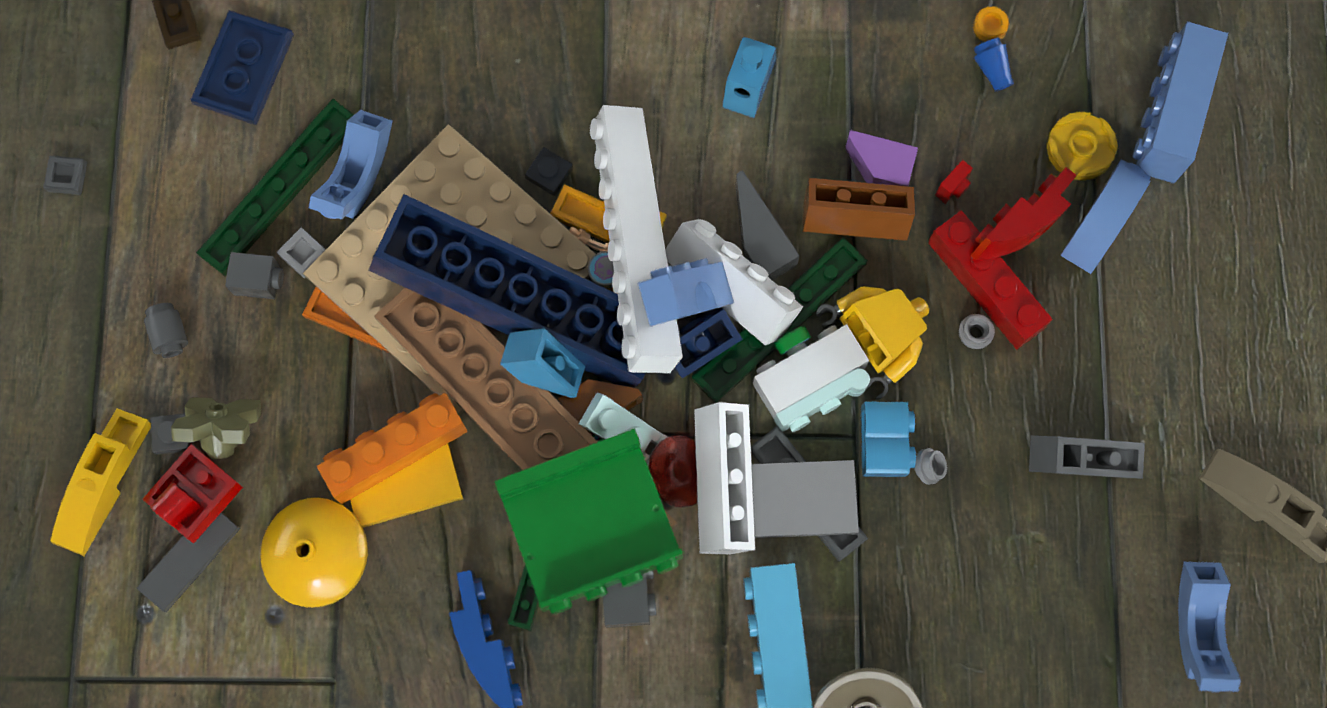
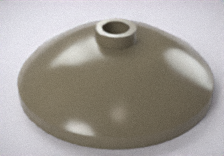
(867, 687)

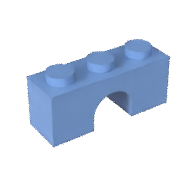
(685, 290)

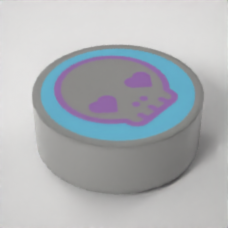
(601, 270)

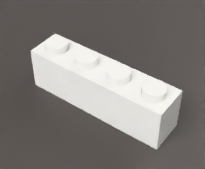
(758, 301)
(724, 479)

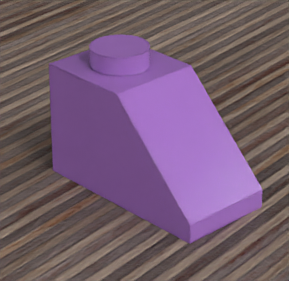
(881, 159)

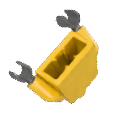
(885, 328)

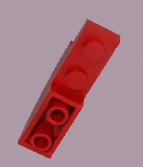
(1025, 220)

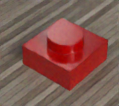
(955, 183)

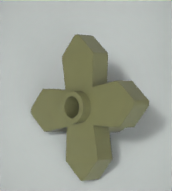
(216, 424)

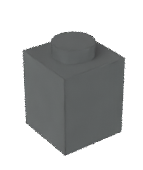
(254, 275)

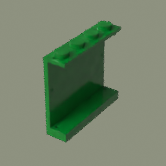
(589, 522)

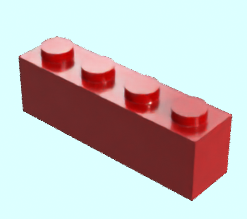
(989, 282)

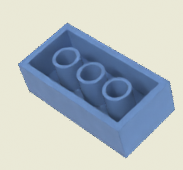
(1180, 101)

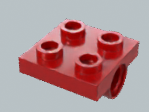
(192, 493)

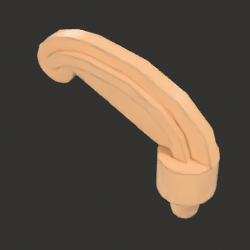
(585, 238)

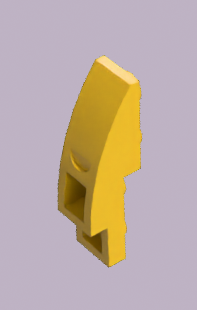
(95, 481)

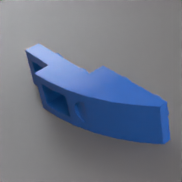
(487, 660)

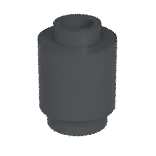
(165, 330)

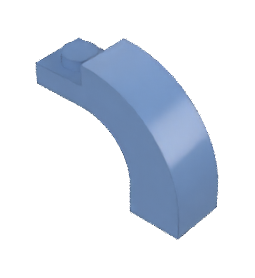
(356, 168)
(1107, 216)
(1202, 627)

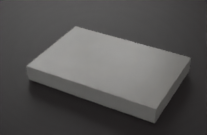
(804, 499)

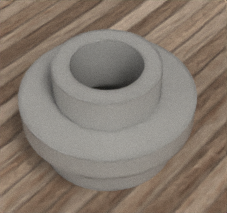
(981, 322)
(930, 466)

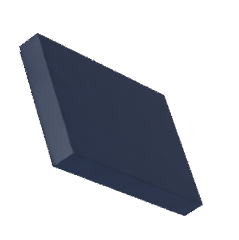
(242, 67)

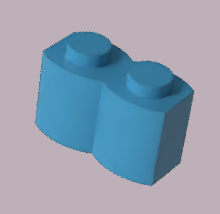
(886, 439)

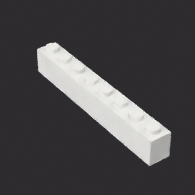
(634, 234)

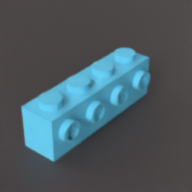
(779, 637)

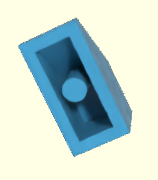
(542, 362)

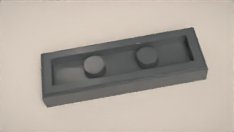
(185, 563)

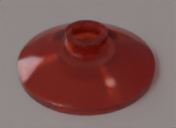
(680, 455)

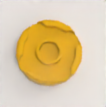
(1082, 145)

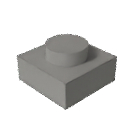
(300, 251)

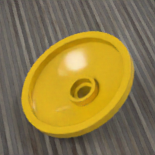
(335, 554)

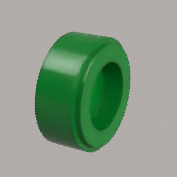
(792, 340)

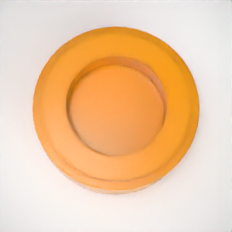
(990, 23)

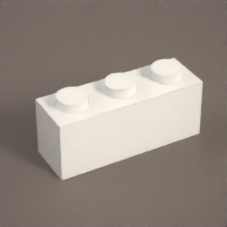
(809, 368)

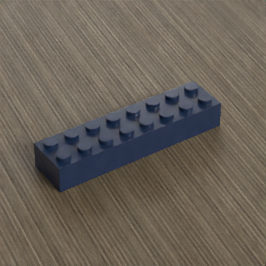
(502, 286)

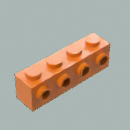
(391, 448)

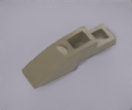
(1269, 499)

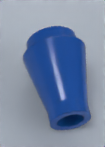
(994, 63)

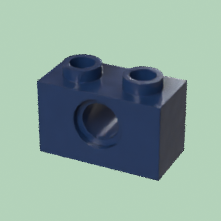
(705, 339)

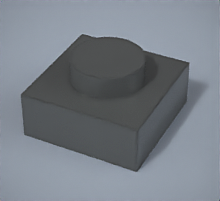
(162, 435)

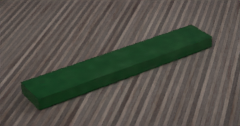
(277, 187)
(810, 291)

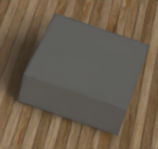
(65, 175)

